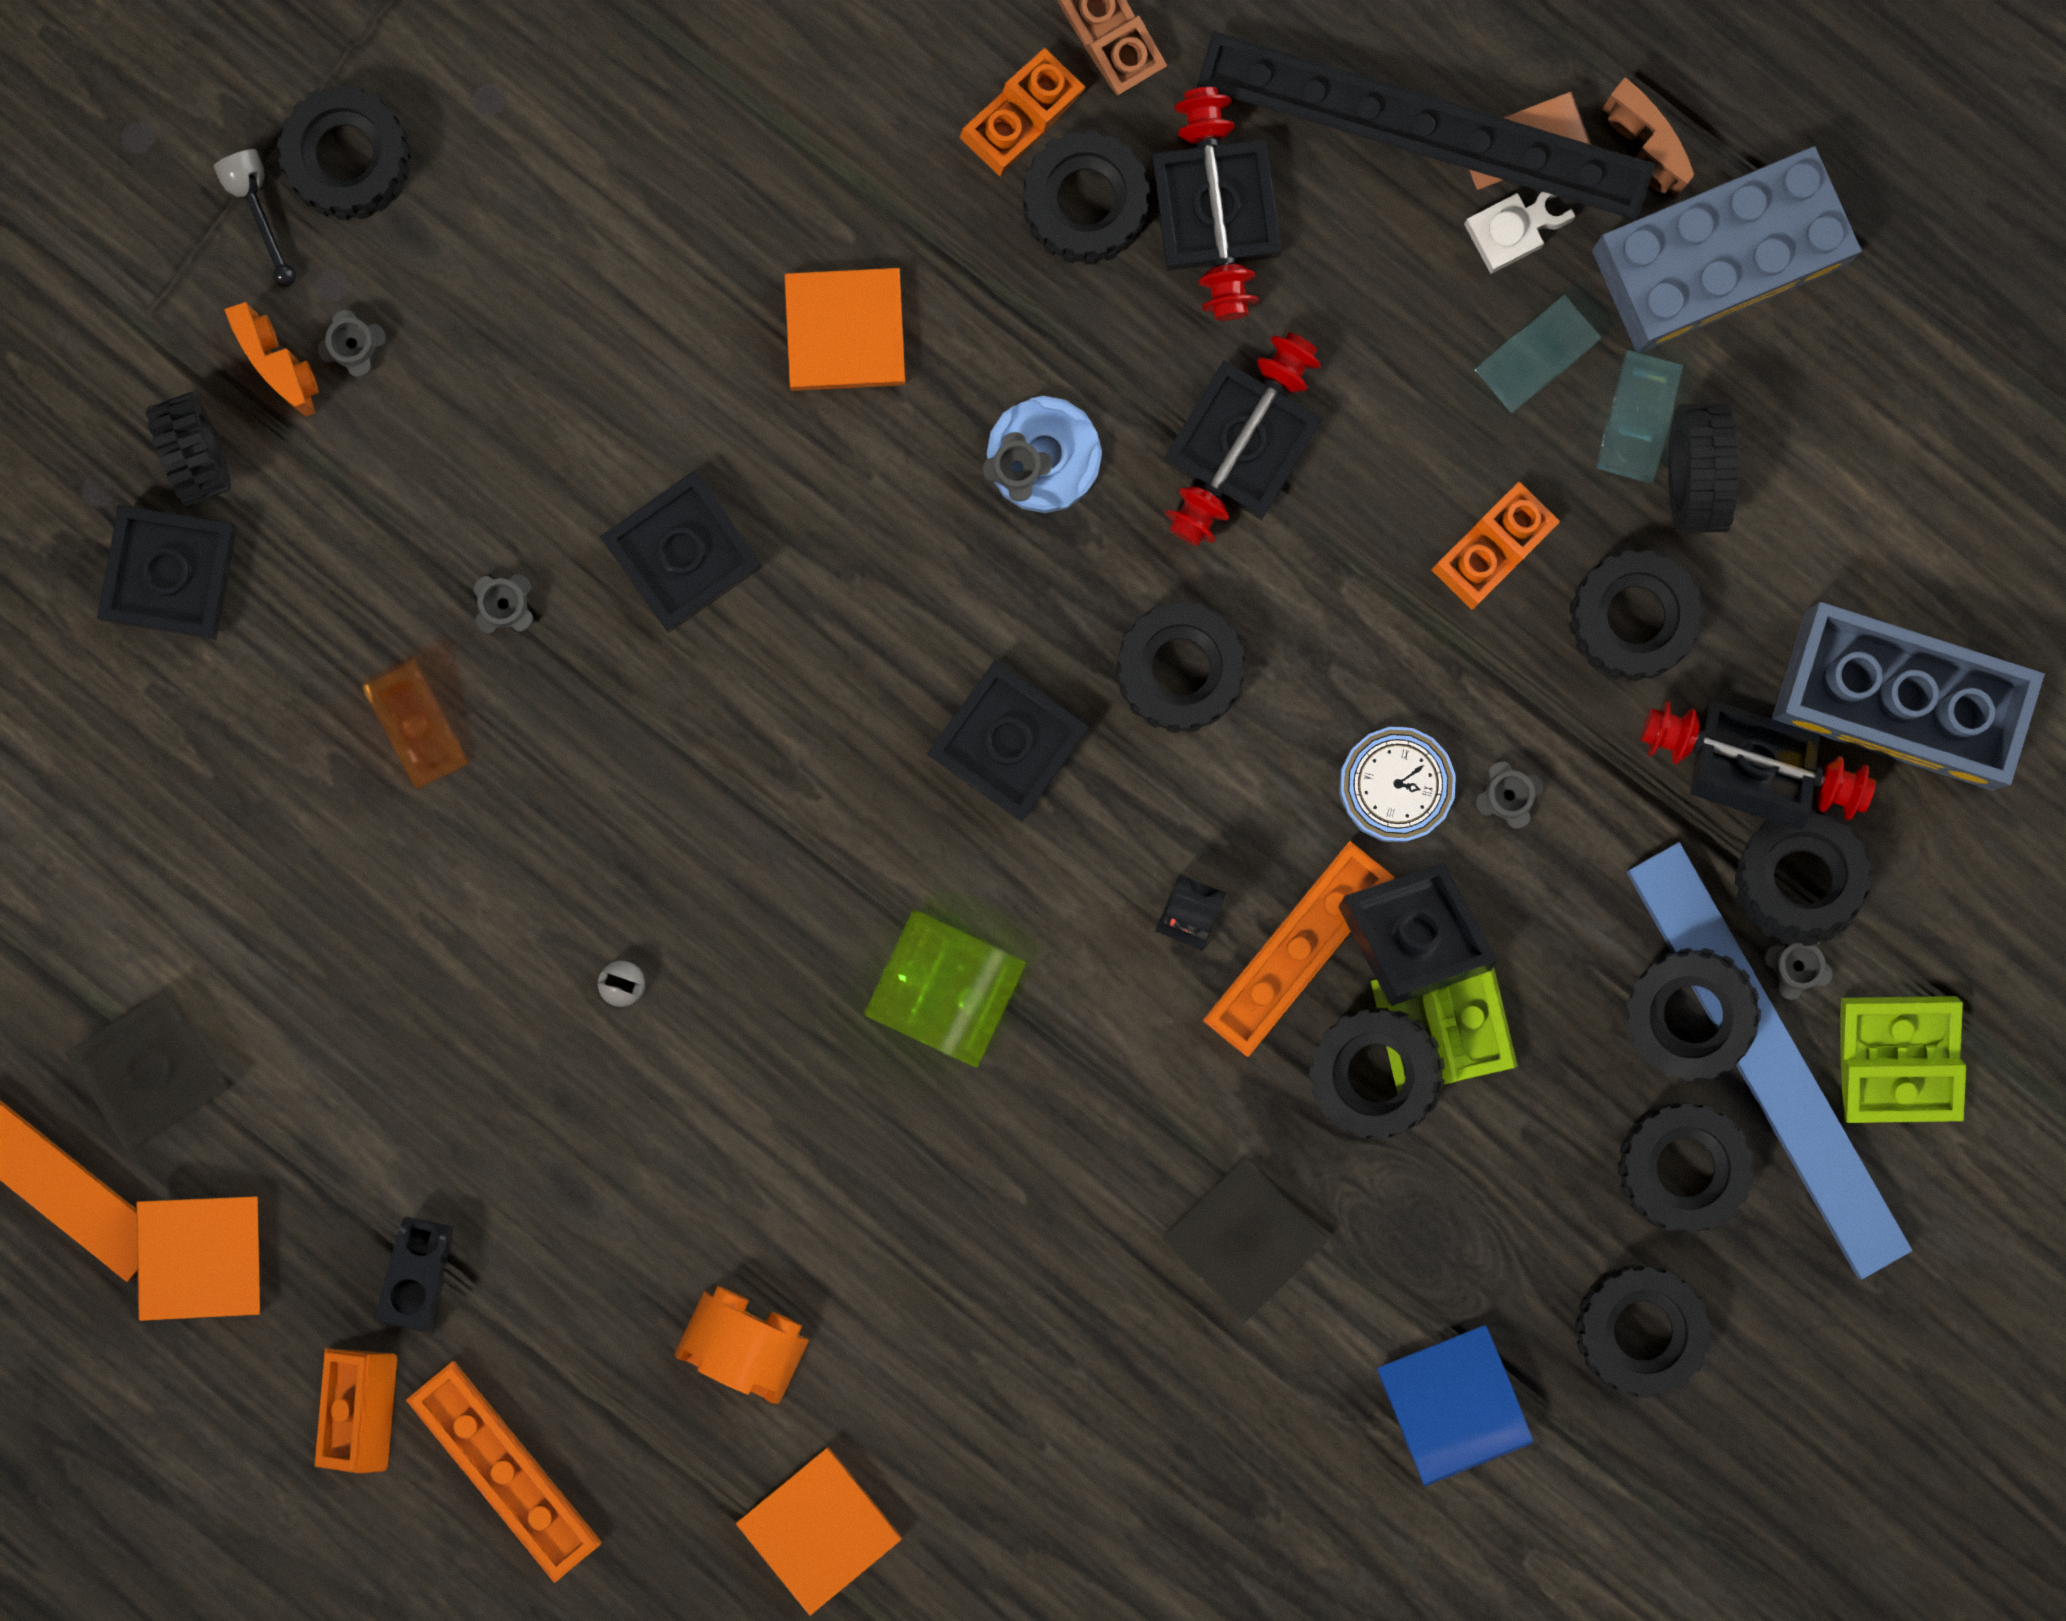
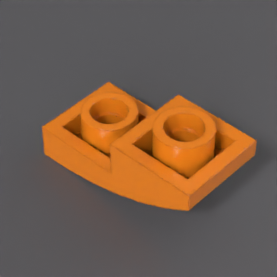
(1022, 112)
(279, 369)
(1495, 545)

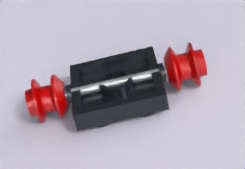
(1216, 204)
(1243, 439)
(1756, 763)

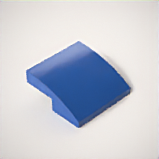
(1455, 1405)

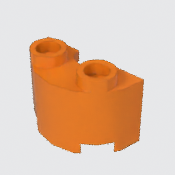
(742, 1347)

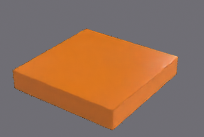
(845, 329)
(198, 1258)
(818, 1531)

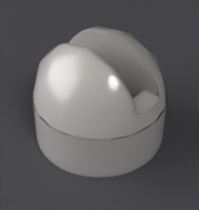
(615, 995)

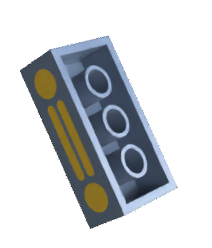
(1726, 250)
(1908, 696)

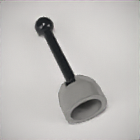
(243, 177)

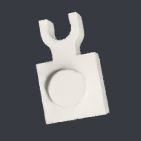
(1511, 231)

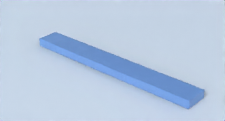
(1777, 1073)

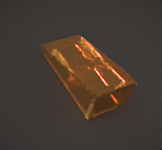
(414, 722)

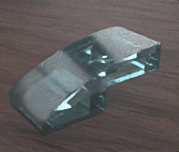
(1538, 354)
(1639, 416)

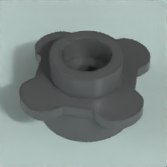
(346, 327)
(1017, 450)
(491, 591)
(1525, 790)
(1790, 981)

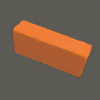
(356, 1410)

